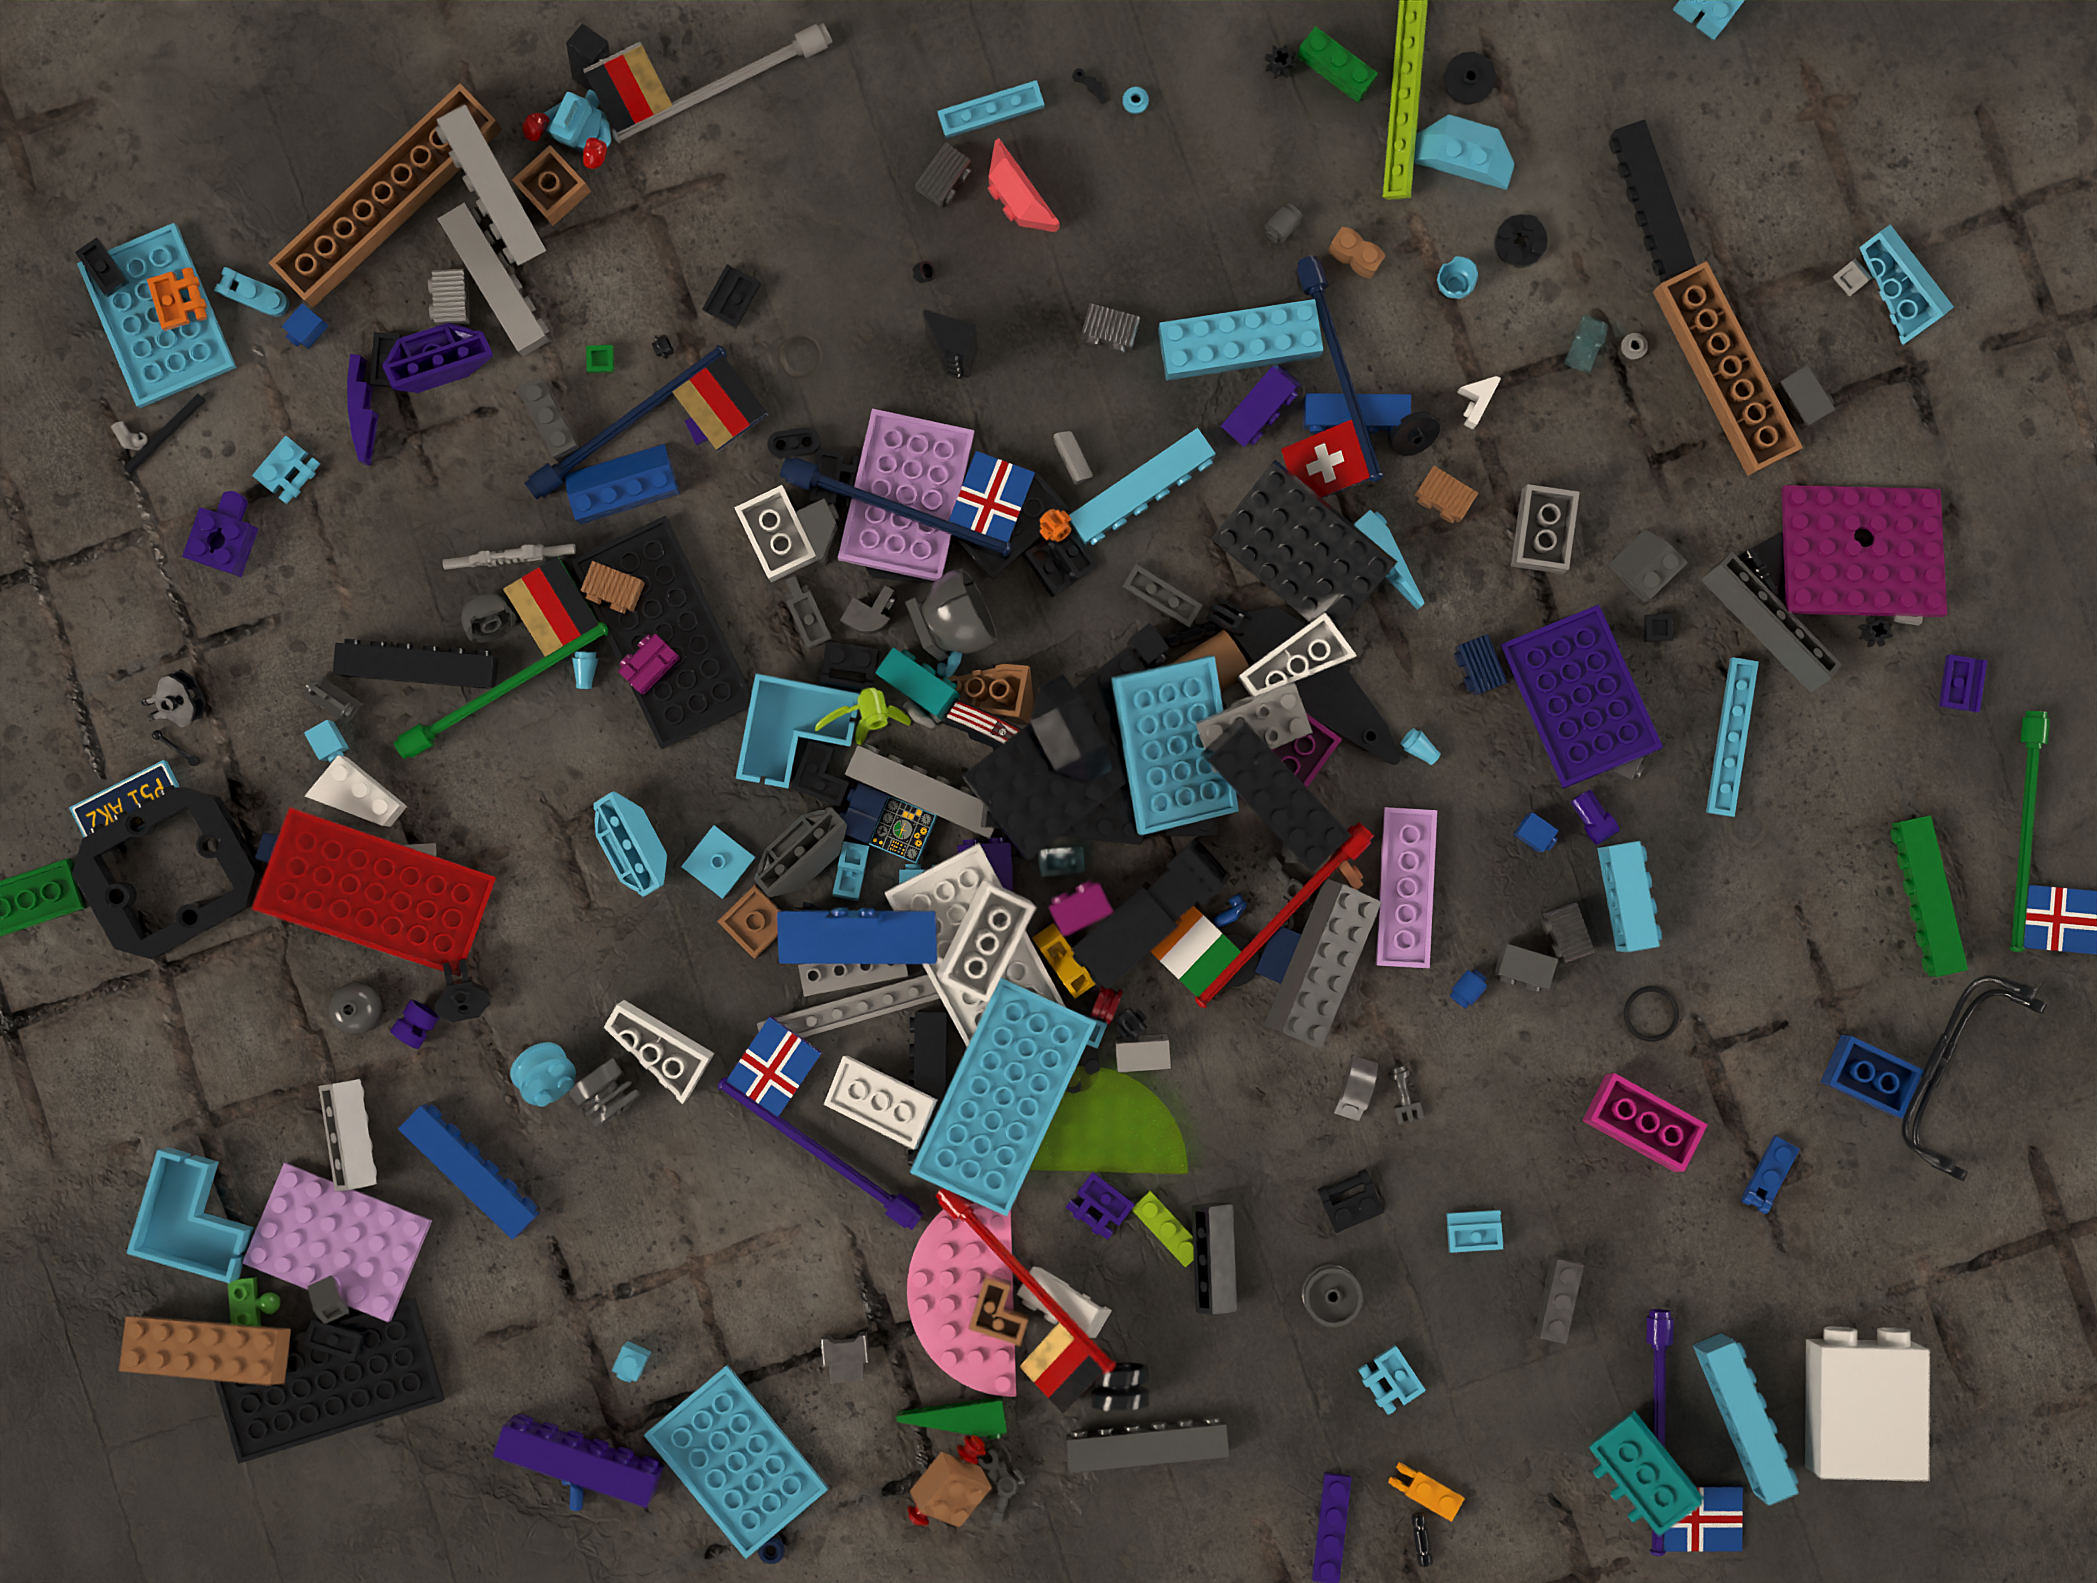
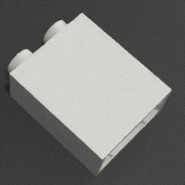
(1867, 1406)

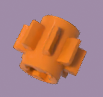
(1055, 525)

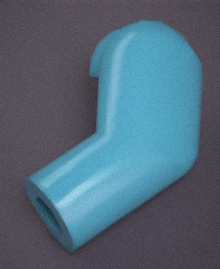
(949, 669)

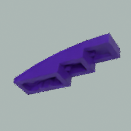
(362, 420)

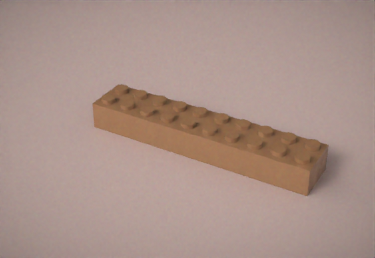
(376, 203)

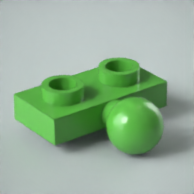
(246, 1304)

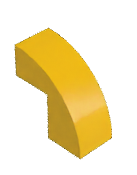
(1060, 958)

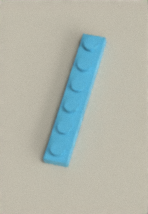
(1732, 737)

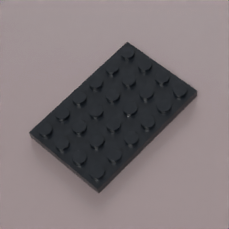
(1303, 548)

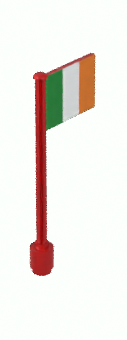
(1208, 959)

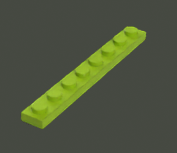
(1405, 99)

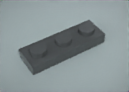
(1162, 596)

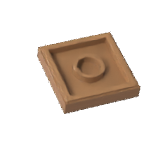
(752, 921)

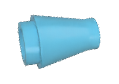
(584, 668)
(1420, 746)

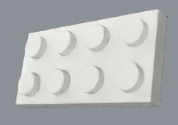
(880, 1102)

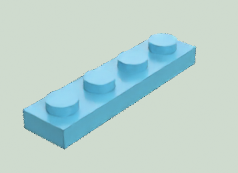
(991, 109)

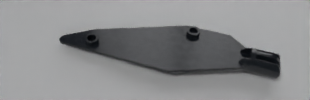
(1327, 696)

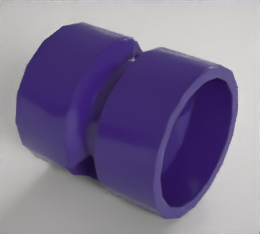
(414, 1024)

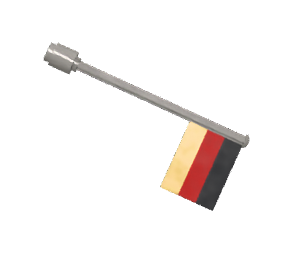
(638, 100)

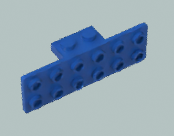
(857, 937)

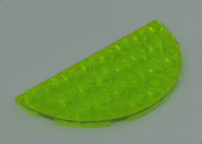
(1111, 1128)

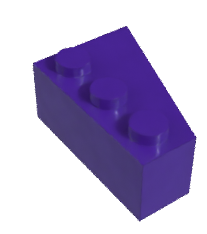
(1262, 405)

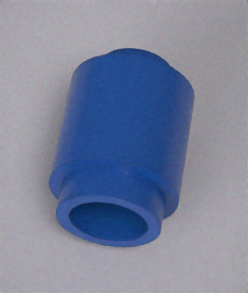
(1468, 988)

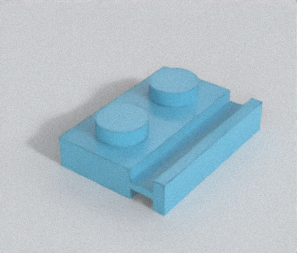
(1474, 1231)

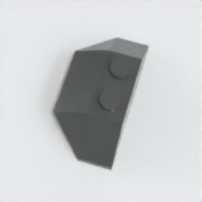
(801, 852)

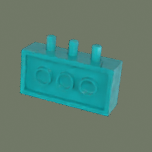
(1644, 1474)

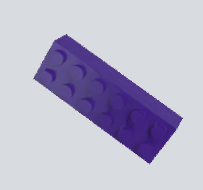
(579, 1460)

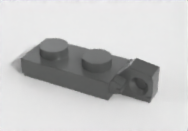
(806, 614)

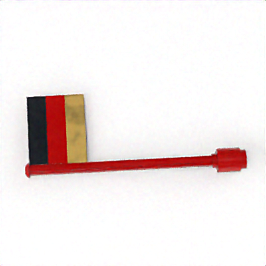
(1067, 1358)

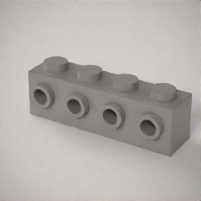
(831, 977)
(347, 1135)

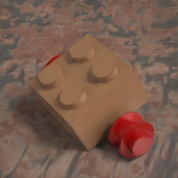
(951, 1486)

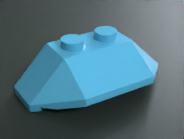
(1465, 151)
(630, 843)

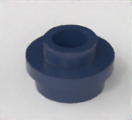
(771, 1558)

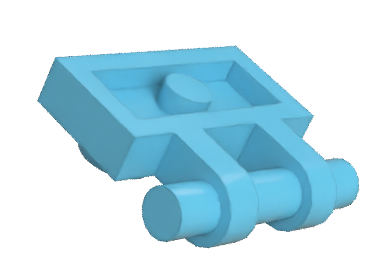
(281, 464)
(1398, 1374)

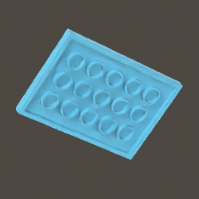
(153, 359)
(1163, 747)
(736, 1461)

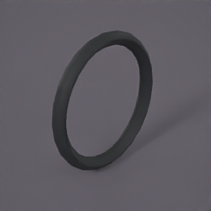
(1651, 1038)

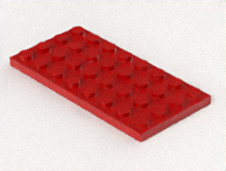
(373, 891)

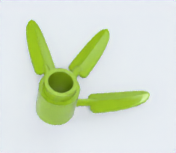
(873, 714)

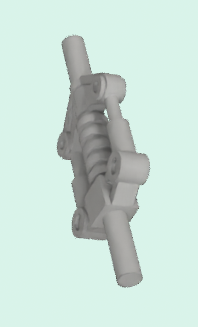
(526, 553)

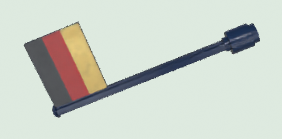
(707, 391)

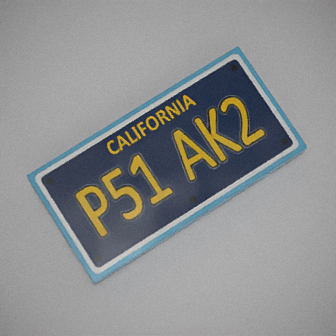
(122, 797)

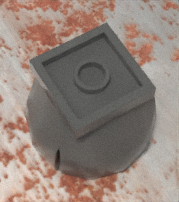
(953, 617)

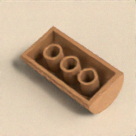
(1228, 658)

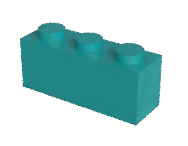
(918, 682)

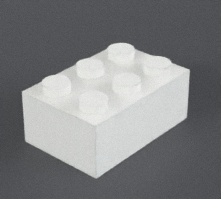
(776, 533)

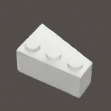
(1079, 1307)

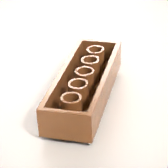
(205, 1350)

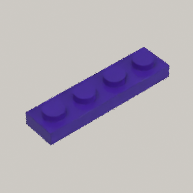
(1331, 1528)

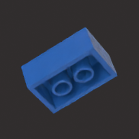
(1872, 1076)

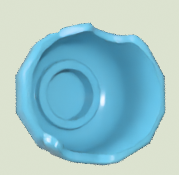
(1457, 277)

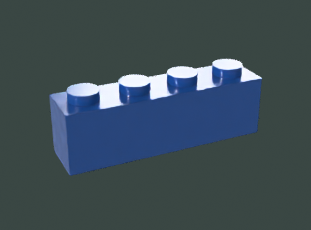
(1378, 411)

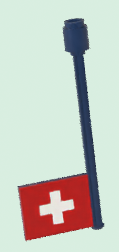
(1344, 452)

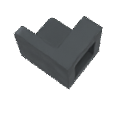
(326, 1300)

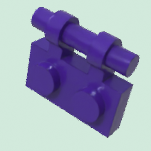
(1105, 1199)

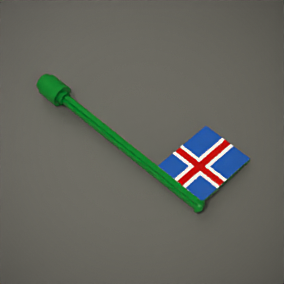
(2046, 915)

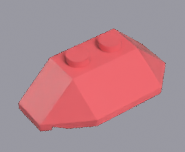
(1017, 192)

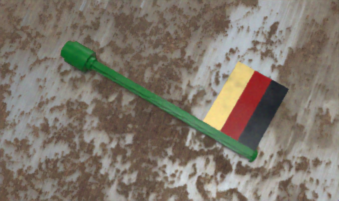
(558, 623)

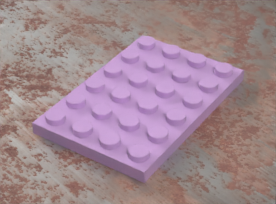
(915, 466)
(324, 1232)

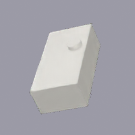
(985, 940)

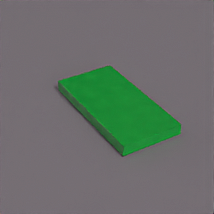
(39, 897)

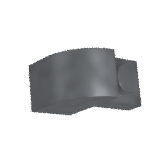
(867, 619)
(1357, 1088)

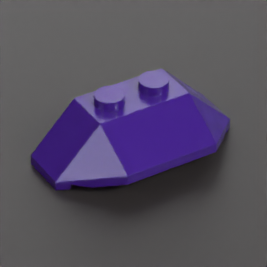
(435, 357)

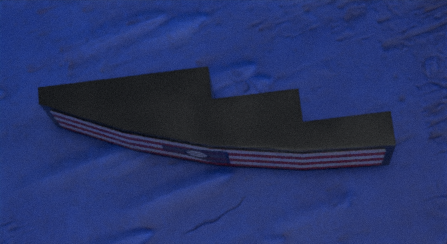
(979, 724)

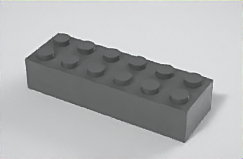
(1323, 963)

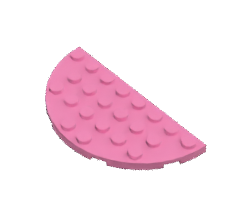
(943, 1294)

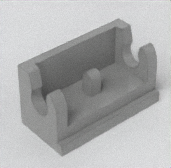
(1143, 1053)

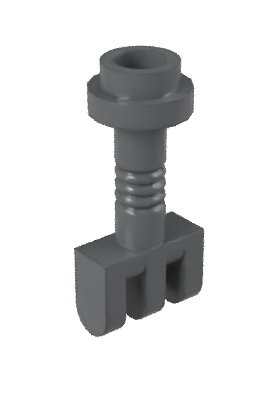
(1398, 1074)

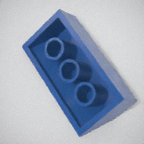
(621, 484)

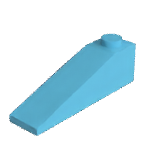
(1374, 527)

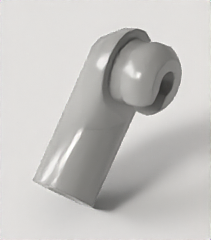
(126, 439)
(919, 715)

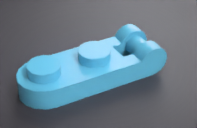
(253, 293)

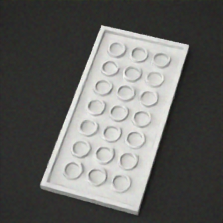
(949, 892)

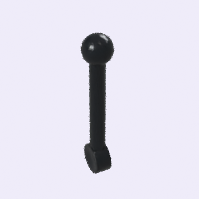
(192, 760)

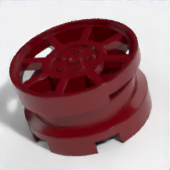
(1106, 1004)

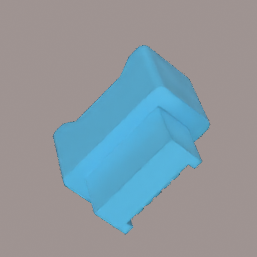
(570, 119)

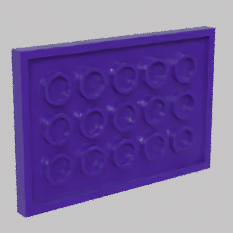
(1581, 696)

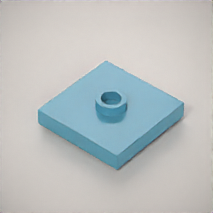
(718, 862)

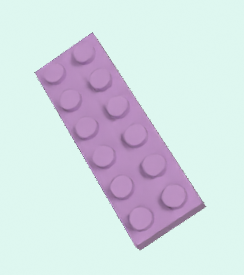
(1406, 887)

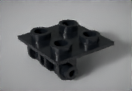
(1767, 563)

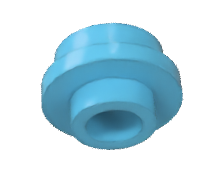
(1135, 107)

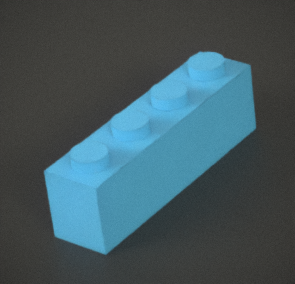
(1904, 284)

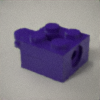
(230, 536)

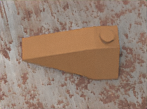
(999, 690)

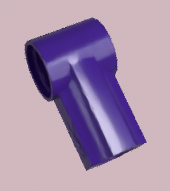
(1598, 823)

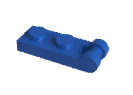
(1770, 1174)

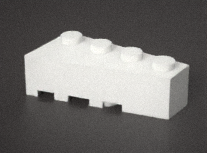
(1301, 656)
(664, 1051)

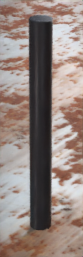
(164, 433)

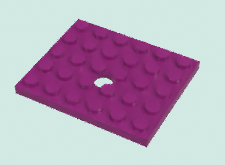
(1837, 576)

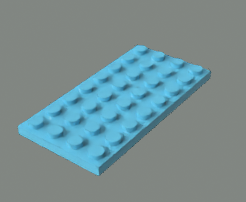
(1003, 1097)

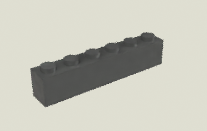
(1771, 622)
(1147, 1445)

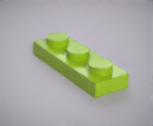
(1165, 1227)

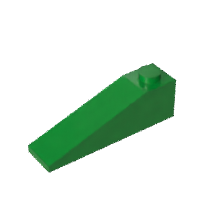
(970, 1417)

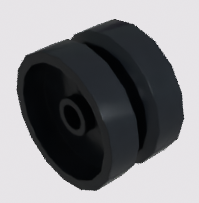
(1121, 1388)

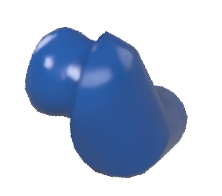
(1233, 913)
(576, 1496)

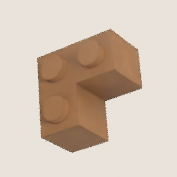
(992, 1317)

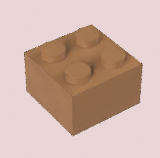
(551, 185)

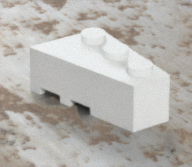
(355, 792)

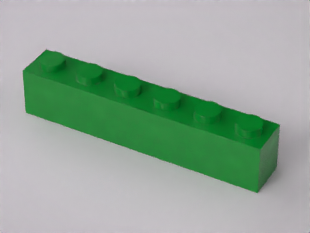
(1929, 896)

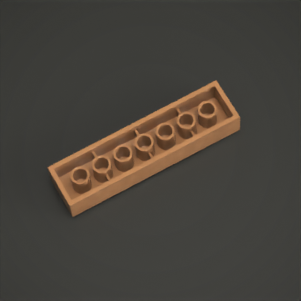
(1727, 368)

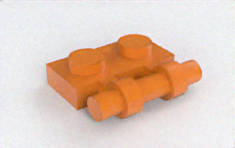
(169, 300)

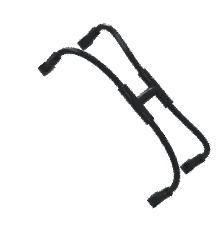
(1942, 1054)

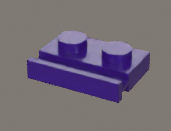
(1962, 683)

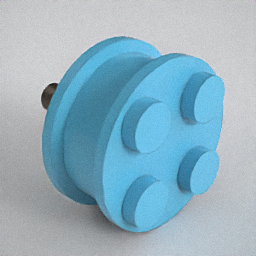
(542, 1073)

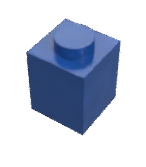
(304, 327)
(1536, 833)

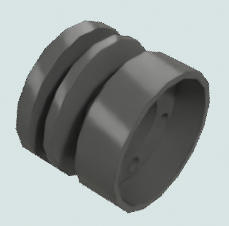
(604, 1093)

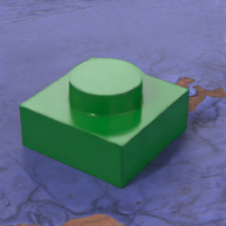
(600, 359)

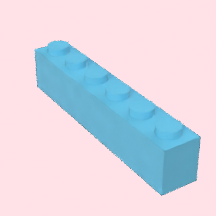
(1142, 486)

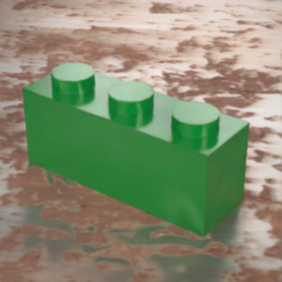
(1336, 64)

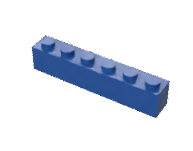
(469, 1171)

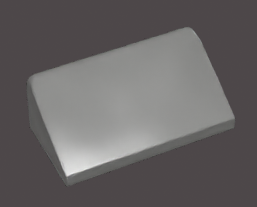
(1072, 457)

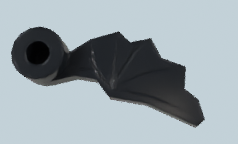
(1093, 85)

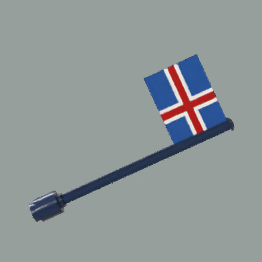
(982, 513)

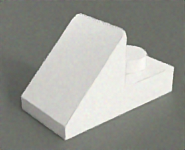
(1480, 393)

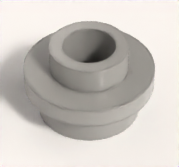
(1628, 351)

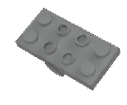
(1273, 716)

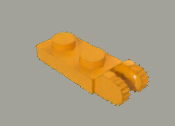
(1428, 1492)

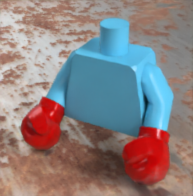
(592, 140)

